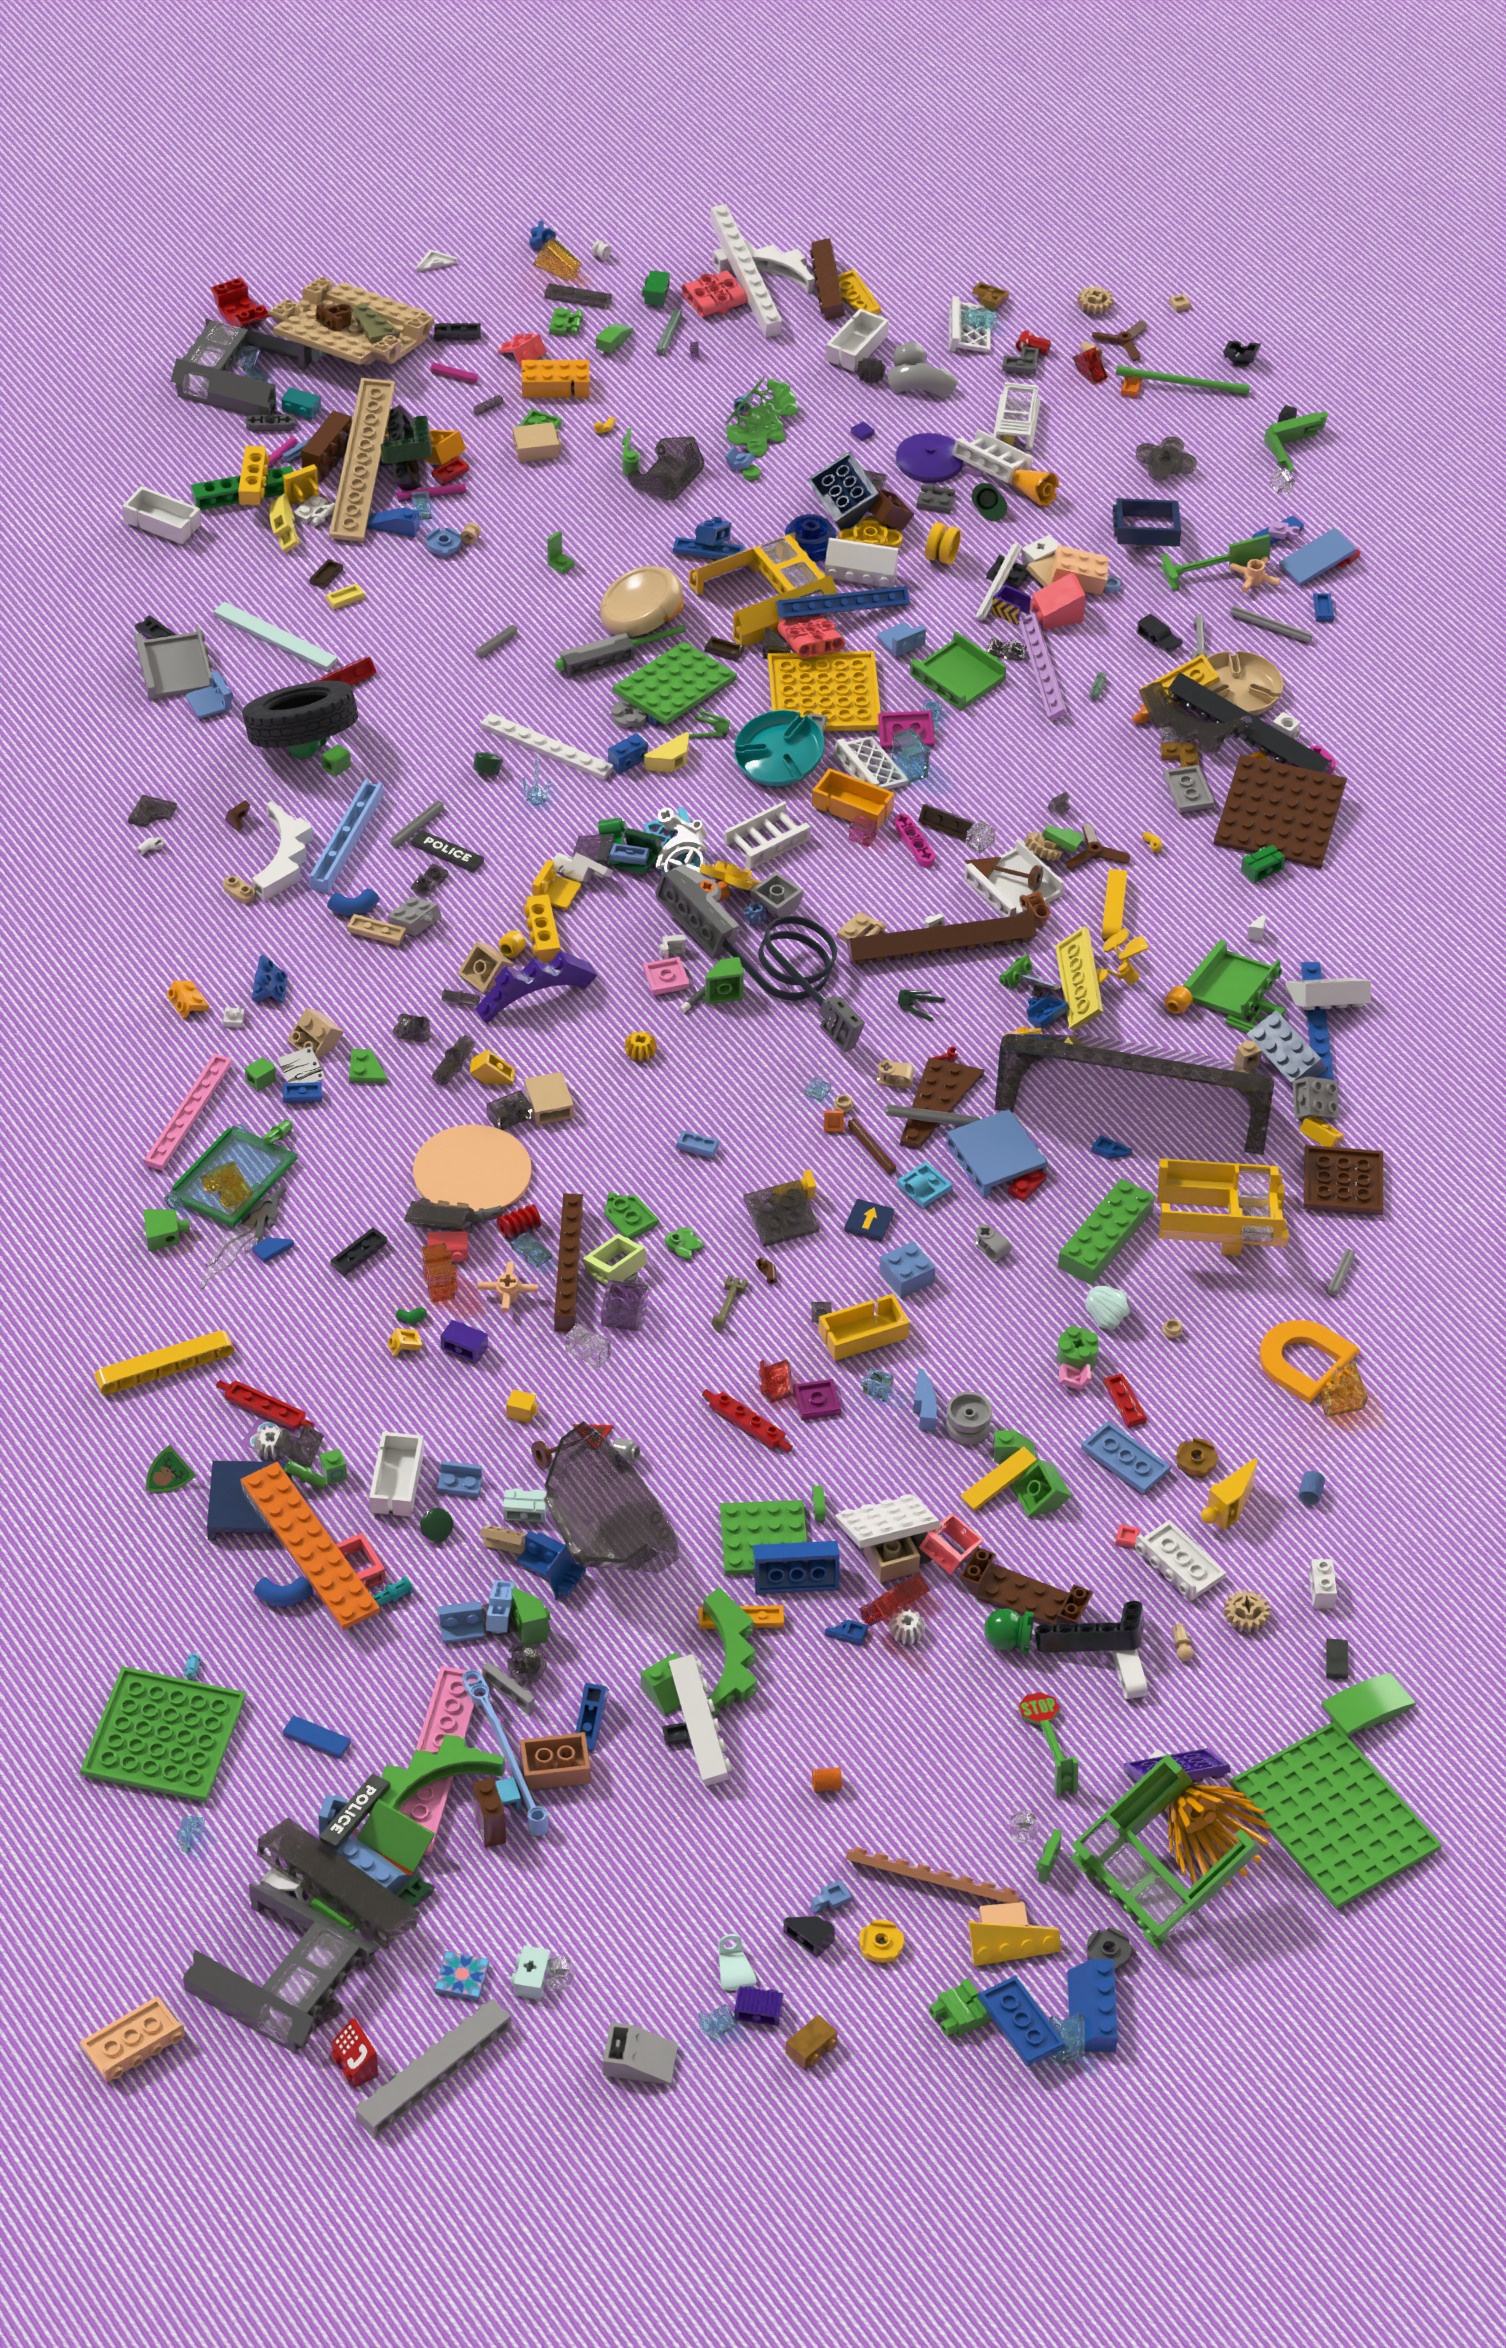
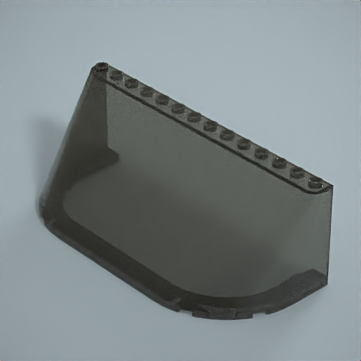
(1021, 1050)

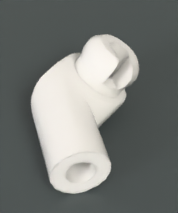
(150, 844)

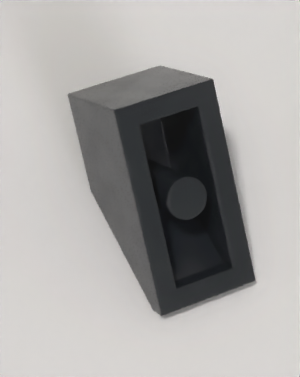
(810, 1933)

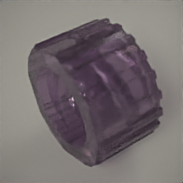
(694, 349)

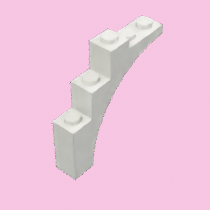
(769, 259)
(284, 868)

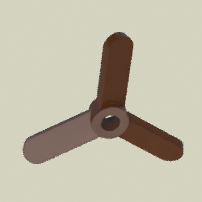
(1125, 339)
(1096, 850)

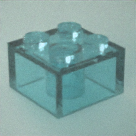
(911, 754)

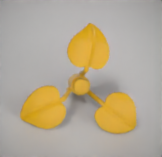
(1132, 948)

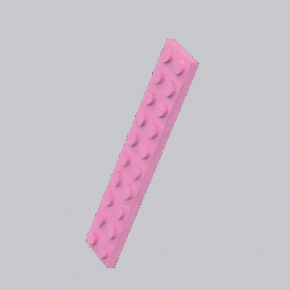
(447, 1714)

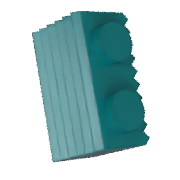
(300, 403)

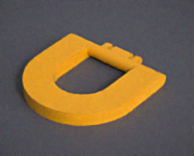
(1302, 1332)

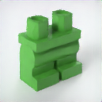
(960, 2009)

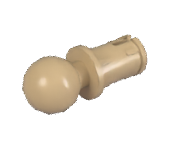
(1182, 1643)

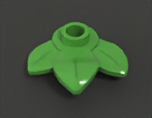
(683, 1242)

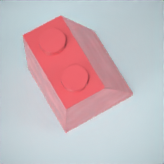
(1059, 603)

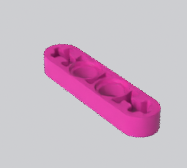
(917, 839)

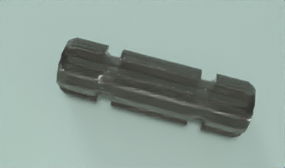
(488, 405)

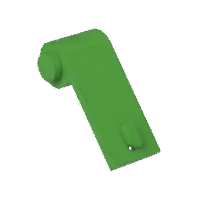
(630, 458)

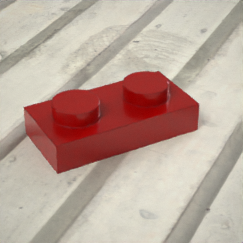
(450, 471)
(1027, 1185)

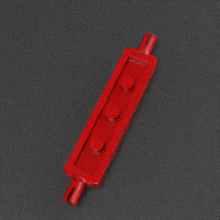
(264, 1405)
(747, 1420)

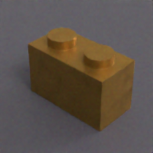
(811, 2042)

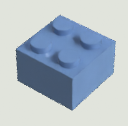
(907, 1269)

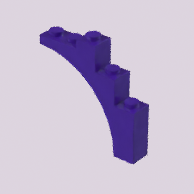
(537, 975)

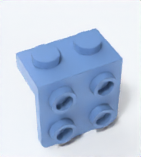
(902, 638)
(211, 699)

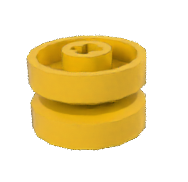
(943, 543)

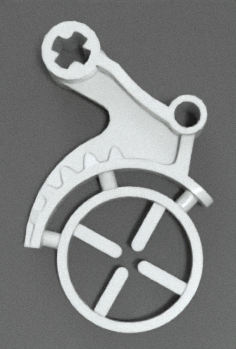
(687, 836)

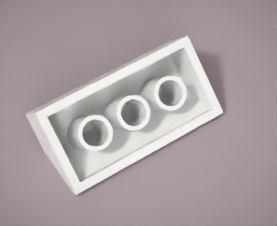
(861, 563)
(1330, 992)

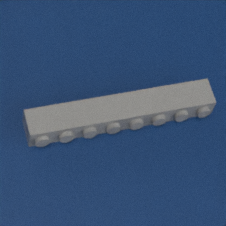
(432, 2068)

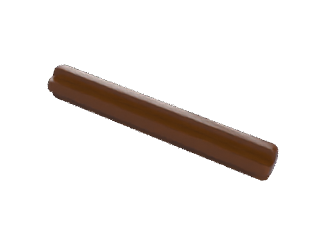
(872, 1146)

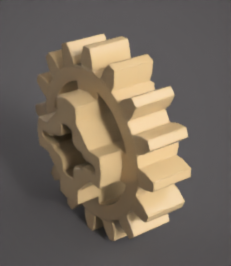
(1095, 300)
(1043, 847)
(1246, 1610)

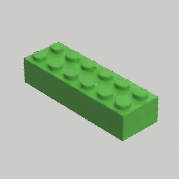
(1106, 1231)

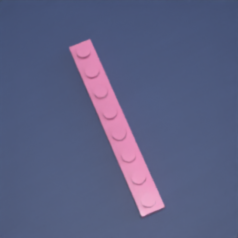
(188, 1112)

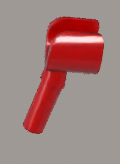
(951, 1056)

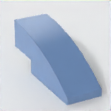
(925, 1402)

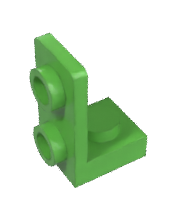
(556, 558)

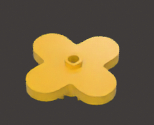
(872, 532)
(730, 874)

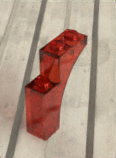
(893, 1600)

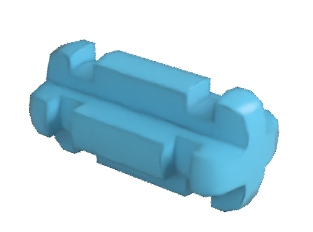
(192, 1666)

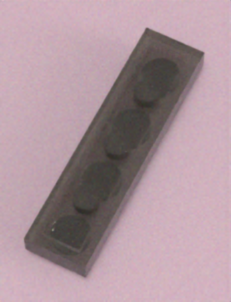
(578, 296)

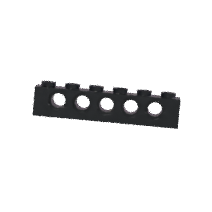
(400, 428)

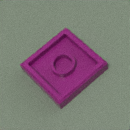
(817, 1399)

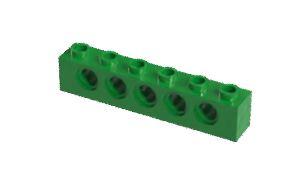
(225, 490)

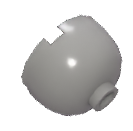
(909, 354)

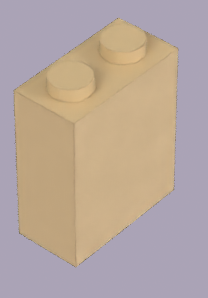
(536, 442)
(549, 1098)

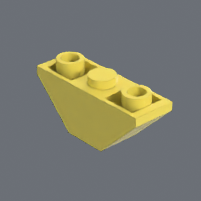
(669, 755)

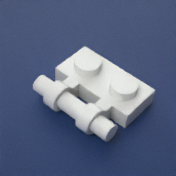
(314, 510)

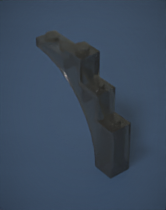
(1187, 727)

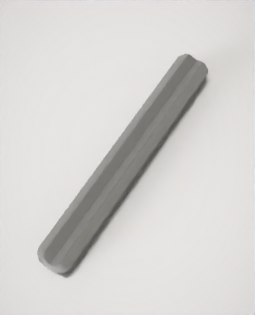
(417, 823)

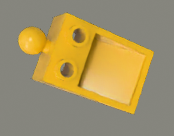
(1230, 1496)

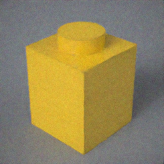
(521, 1406)

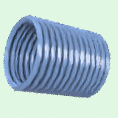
(1311, 1487)

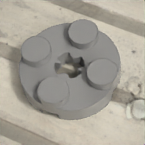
(636, 718)

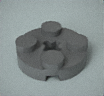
(1107, 1938)

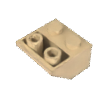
(315, 1031)

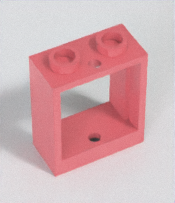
(942, 1552)
(372, 1576)

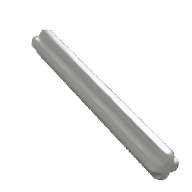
(1271, 624)
(929, 1115)

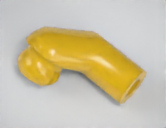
(599, 428)
(1155, 842)

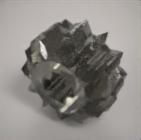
(870, 370)

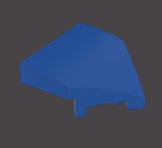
(1045, 1010)

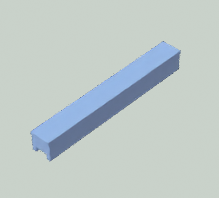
(346, 836)

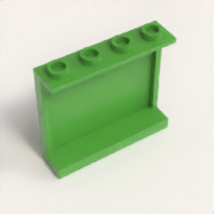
(957, 672)
(1231, 981)

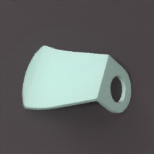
(734, 1966)

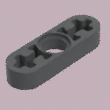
(259, 423)

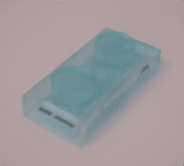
(980, 318)
(421, 502)

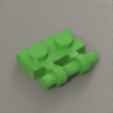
(560, 322)

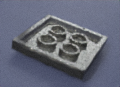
(781, 1213)

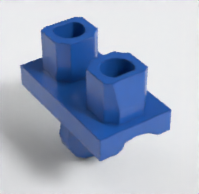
(541, 235)

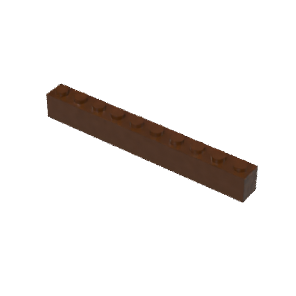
(941, 938)

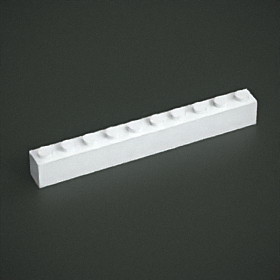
(745, 270)

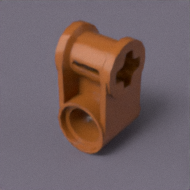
(1035, 905)

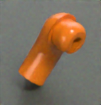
(1142, 716)

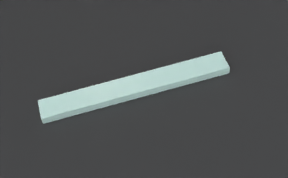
(275, 636)

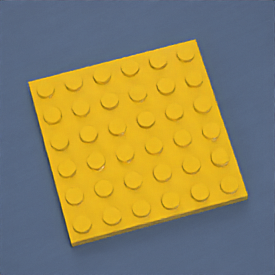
(828, 685)

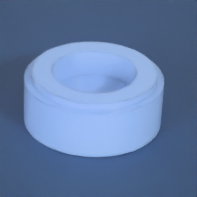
(1112, 585)

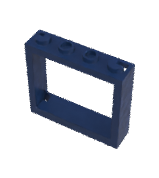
(1147, 535)

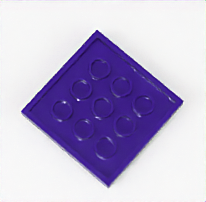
(1196, 1763)

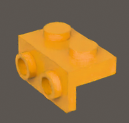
(186, 998)

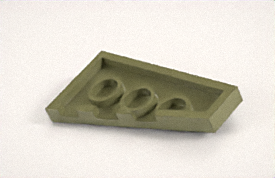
(373, 324)

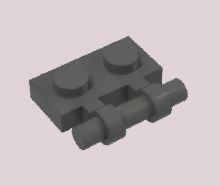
(934, 502)

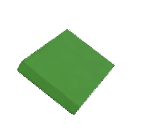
(396, 1836)

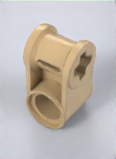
(896, 1075)

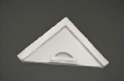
(435, 260)

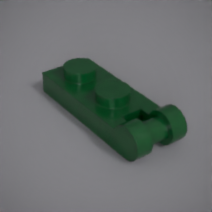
(410, 1895)

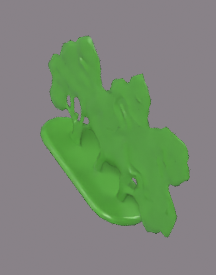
(763, 420)

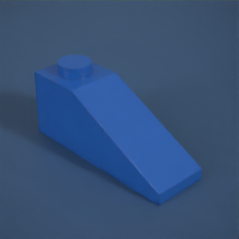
(396, 521)
(592, 1712)

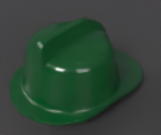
(989, 501)

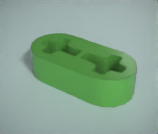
(818, 1503)

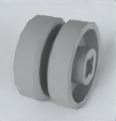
(968, 1418)

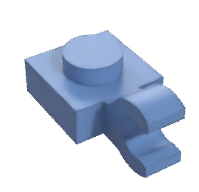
(832, 1895)

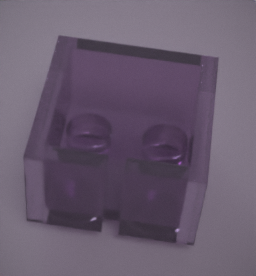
(624, 1305)

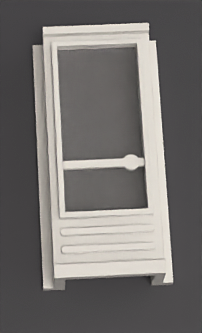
(1018, 412)

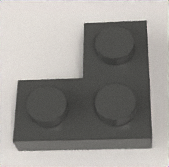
(1025, 364)

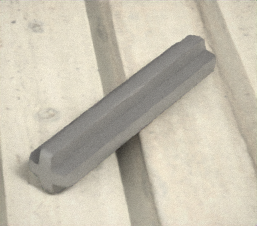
(496, 641)
(1341, 1272)

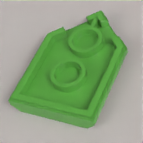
(629, 1215)

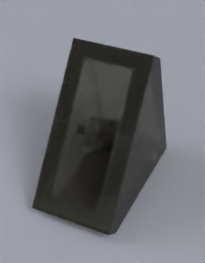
(774, 644)

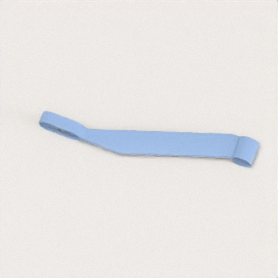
(536, 1815)

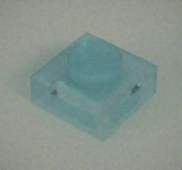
(817, 1089)

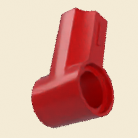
(1028, 339)

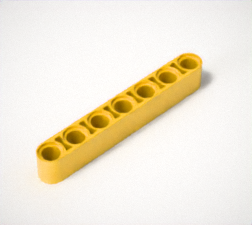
(163, 1362)

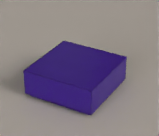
(862, 431)

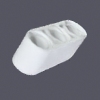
(1130, 1673)

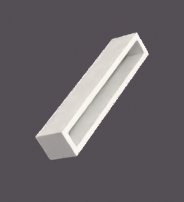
(699, 1719)

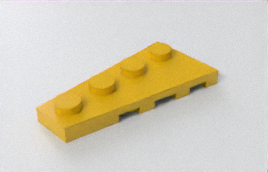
(856, 293)
(1008, 1942)

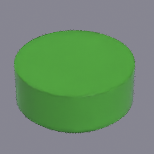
(751, 473)

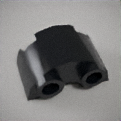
(1240, 354)

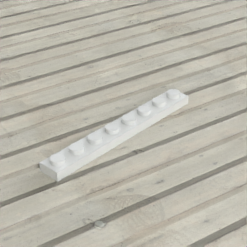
(547, 746)

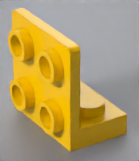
(560, 889)

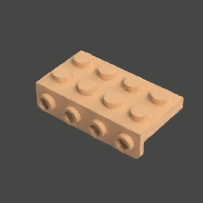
(132, 2039)

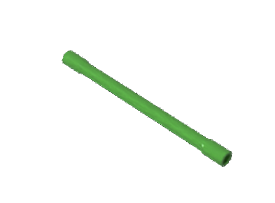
(1171, 378)

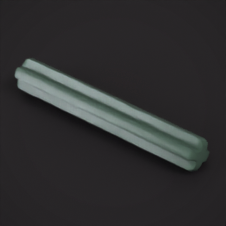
(669, 331)

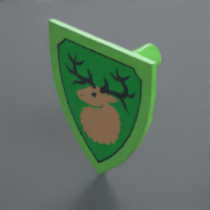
(168, 1472)

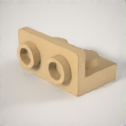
(503, 1539)

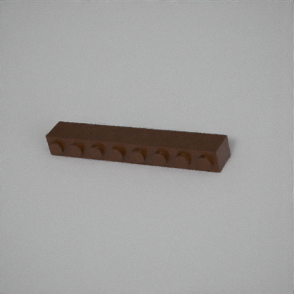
(568, 1262)

